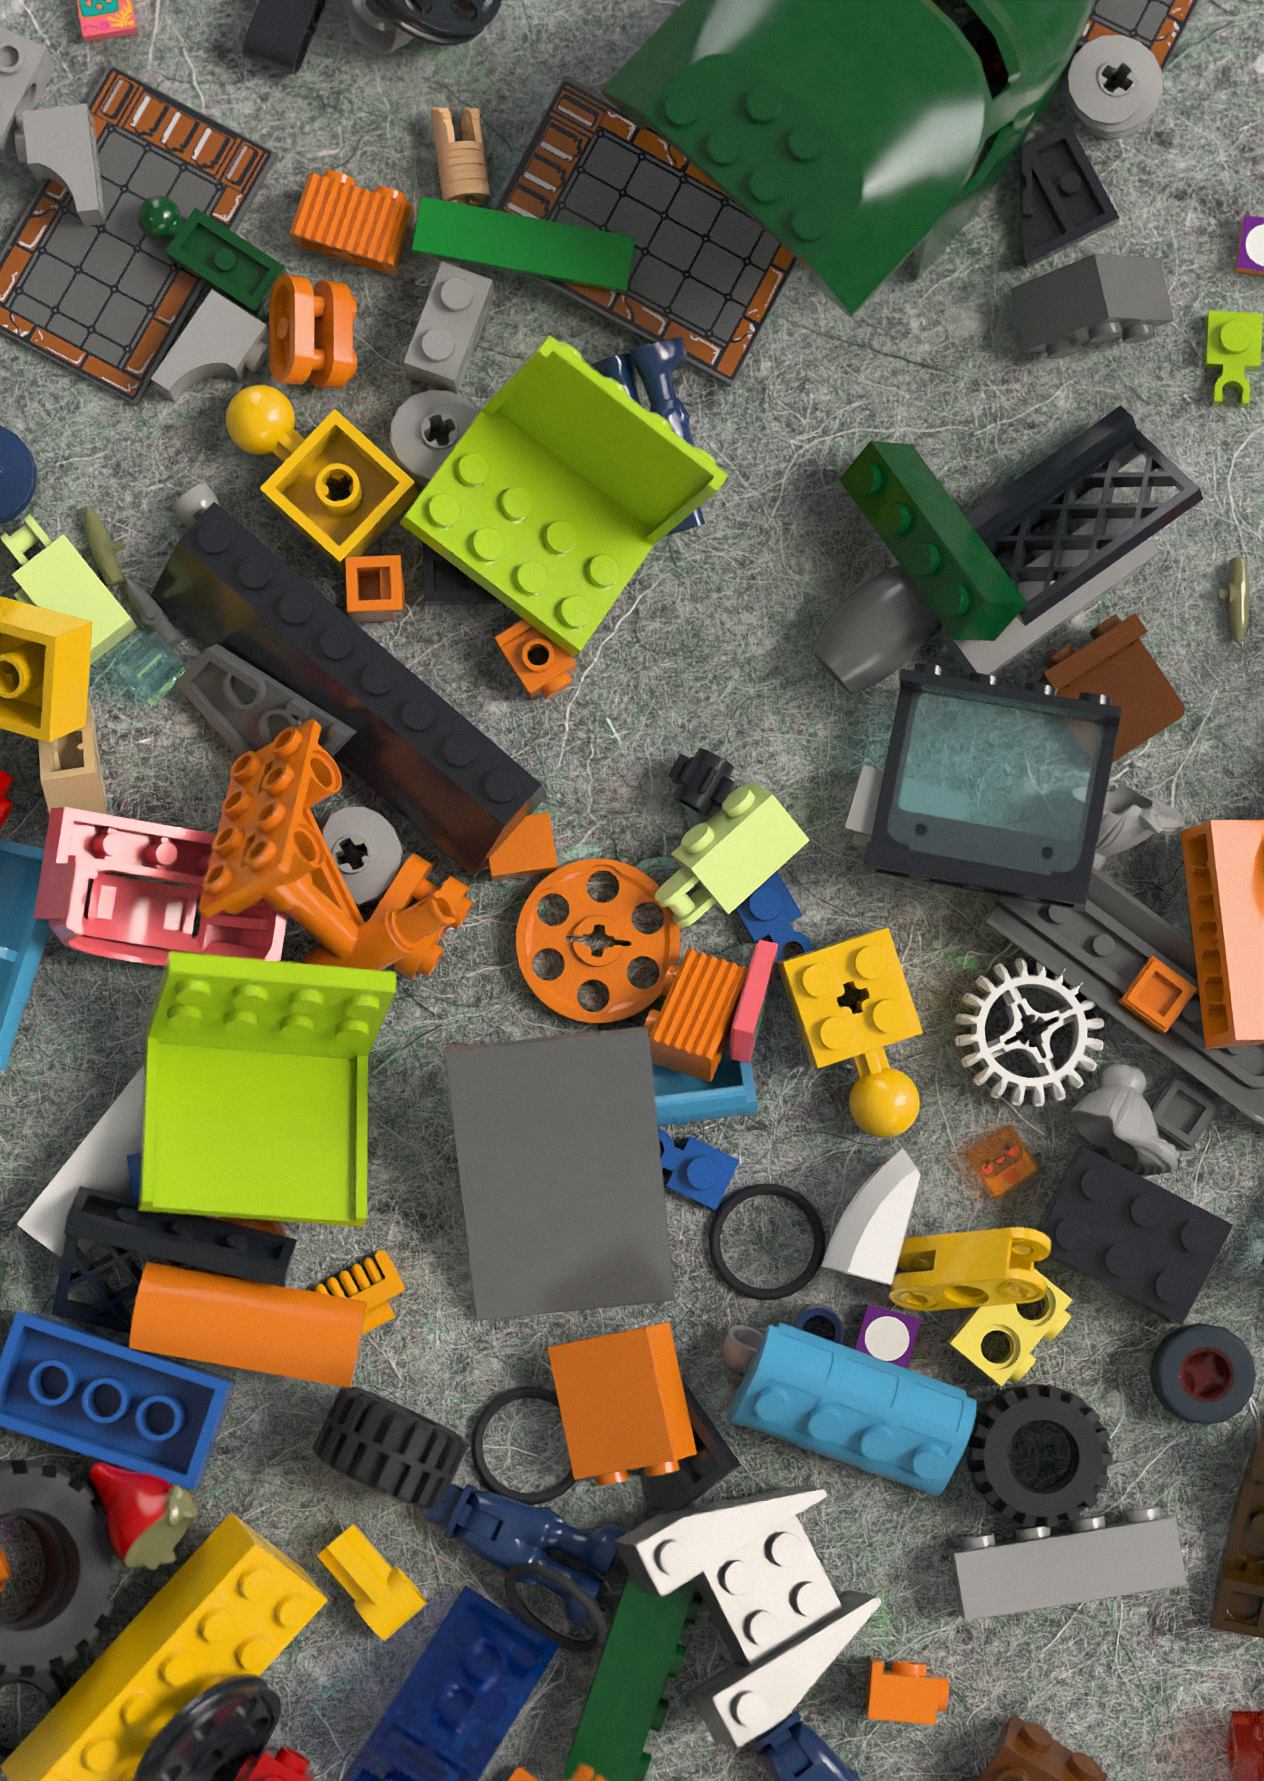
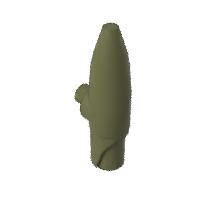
(103, 548)
(1237, 597)

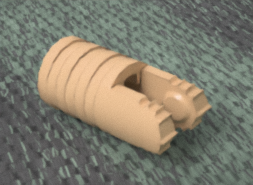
(461, 163)

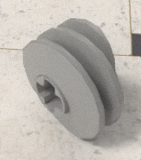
(1126, 108)
(414, 422)
(366, 831)

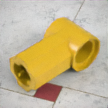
(380, 1592)

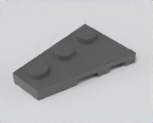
(250, 705)

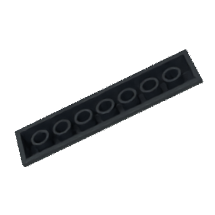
(407, 737)

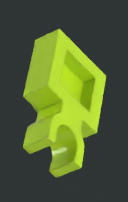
(1232, 346)

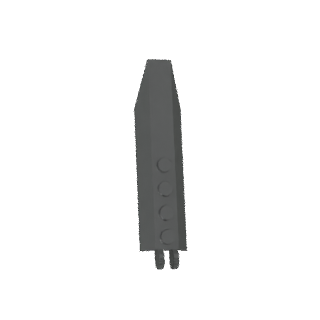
(1106, 952)

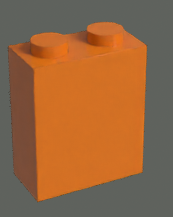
(622, 1403)

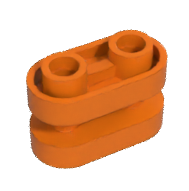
(311, 332)
(410, 885)

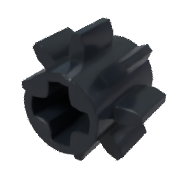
(702, 780)

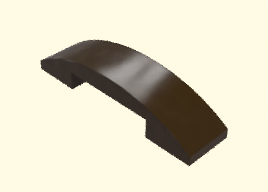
(1240, 1580)

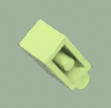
(66, 584)
(730, 854)

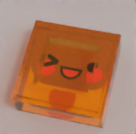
(1002, 1161)

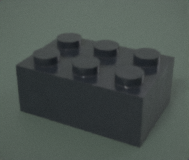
(1131, 1235)

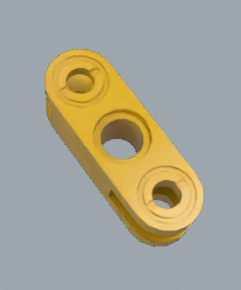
(970, 1269)

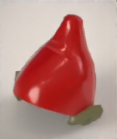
(142, 1514)

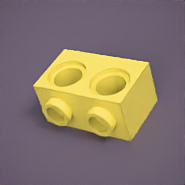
(1021, 1333)

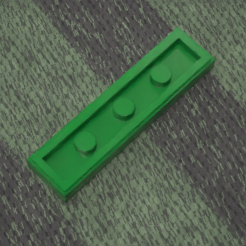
(523, 245)

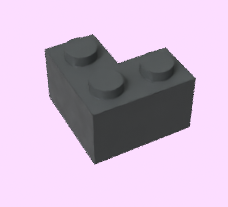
(1093, 302)

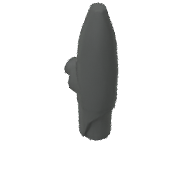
(151, 613)

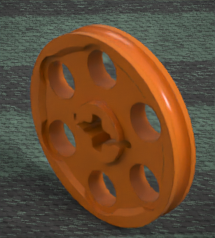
(583, 916)

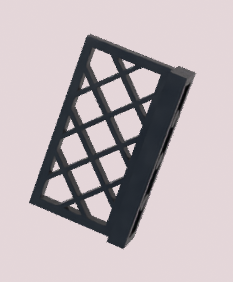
(1050, 493)
(172, 1237)

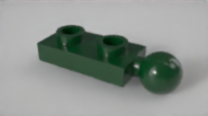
(212, 252)

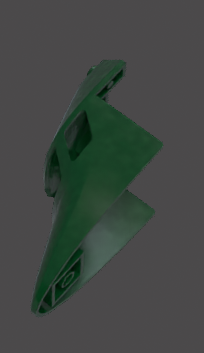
(849, 118)

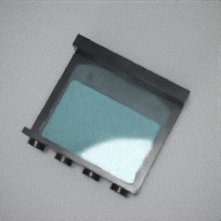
(994, 787)

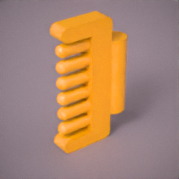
(377, 1308)

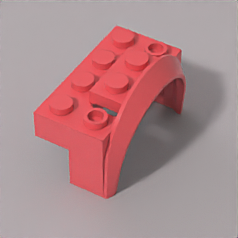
(138, 917)

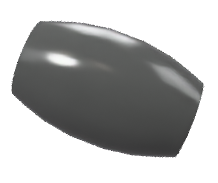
(875, 631)

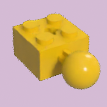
(335, 453)
(43, 670)
(882, 1098)

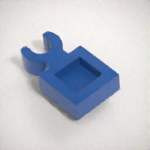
(769, 914)
(697, 1170)

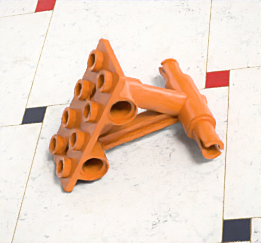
(277, 854)

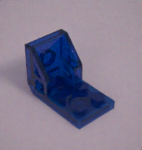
(456, 1698)

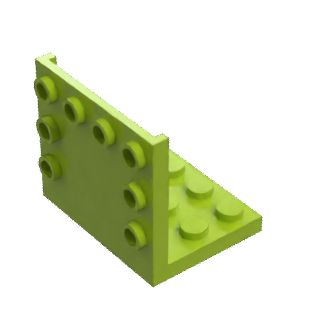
(560, 493)
(259, 1089)

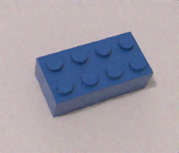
(110, 1399)

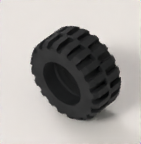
(75, 1568)

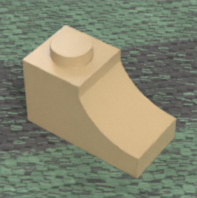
(73, 770)

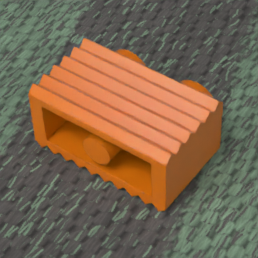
(353, 222)
(696, 1015)

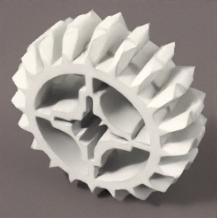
(1040, 1055)

